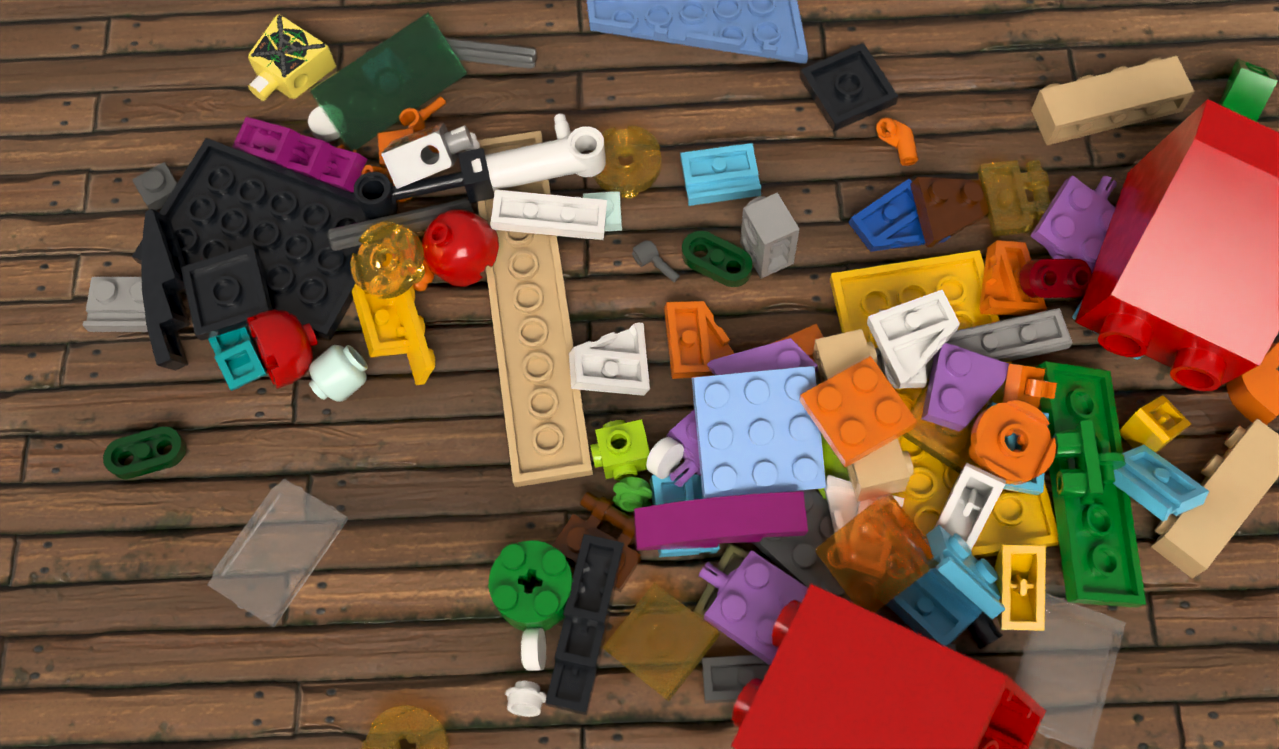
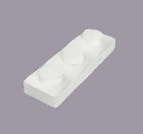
(548, 214)

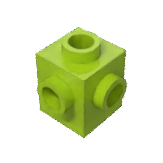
(621, 449)

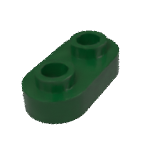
(719, 258)
(147, 452)

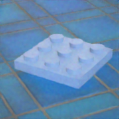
(757, 433)

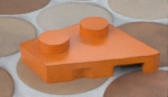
(693, 339)

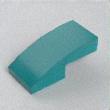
(237, 358)

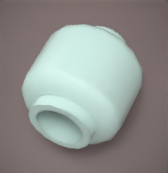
(337, 373)

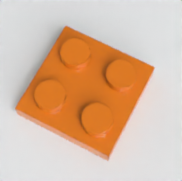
(858, 411)

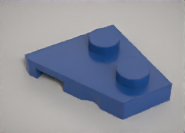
(890, 221)

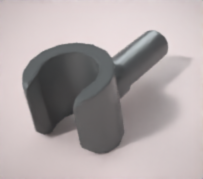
(647, 252)

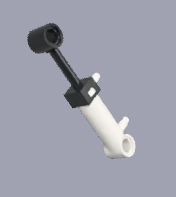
(493, 171)

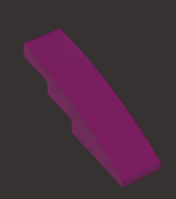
(300, 153)
(720, 520)

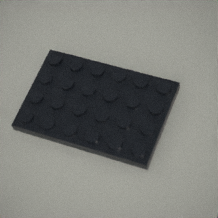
(245, 201)

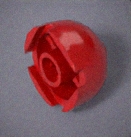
(459, 247)
(283, 345)

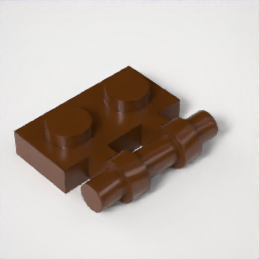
(602, 509)

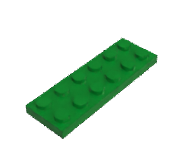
(1100, 538)

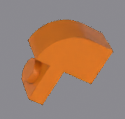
(1257, 391)

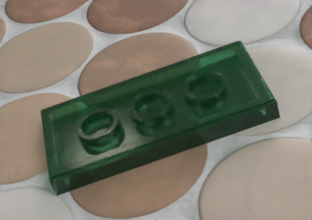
(387, 80)

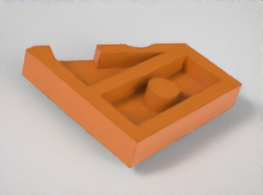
(1001, 283)

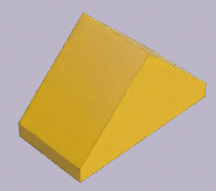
(1154, 425)
(1021, 586)

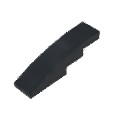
(160, 290)
(585, 624)

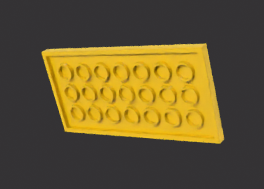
(865, 291)

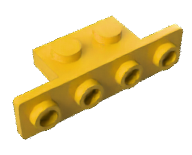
(395, 328)

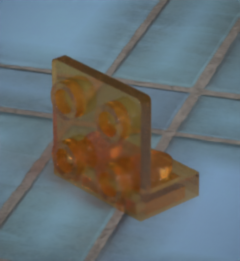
(877, 554)

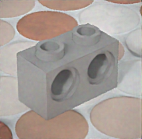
(769, 234)

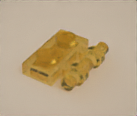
(1007, 199)

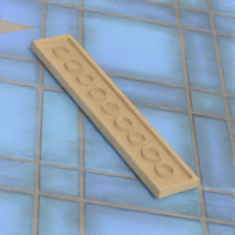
(534, 346)

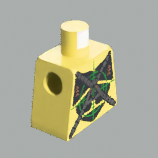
(288, 60)

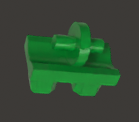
(1089, 463)

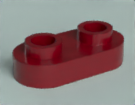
(1062, 278)

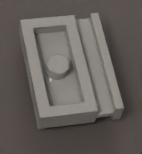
(115, 305)

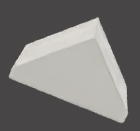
(970, 503)

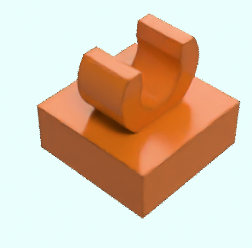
(1027, 385)

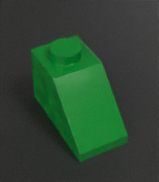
(1248, 89)

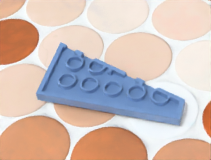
(735, 26)

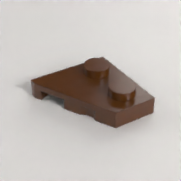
(947, 206)

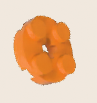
(1034, 437)

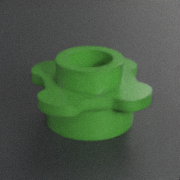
(632, 493)

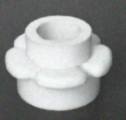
(525, 699)

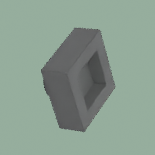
(155, 186)

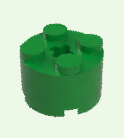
(518, 567)

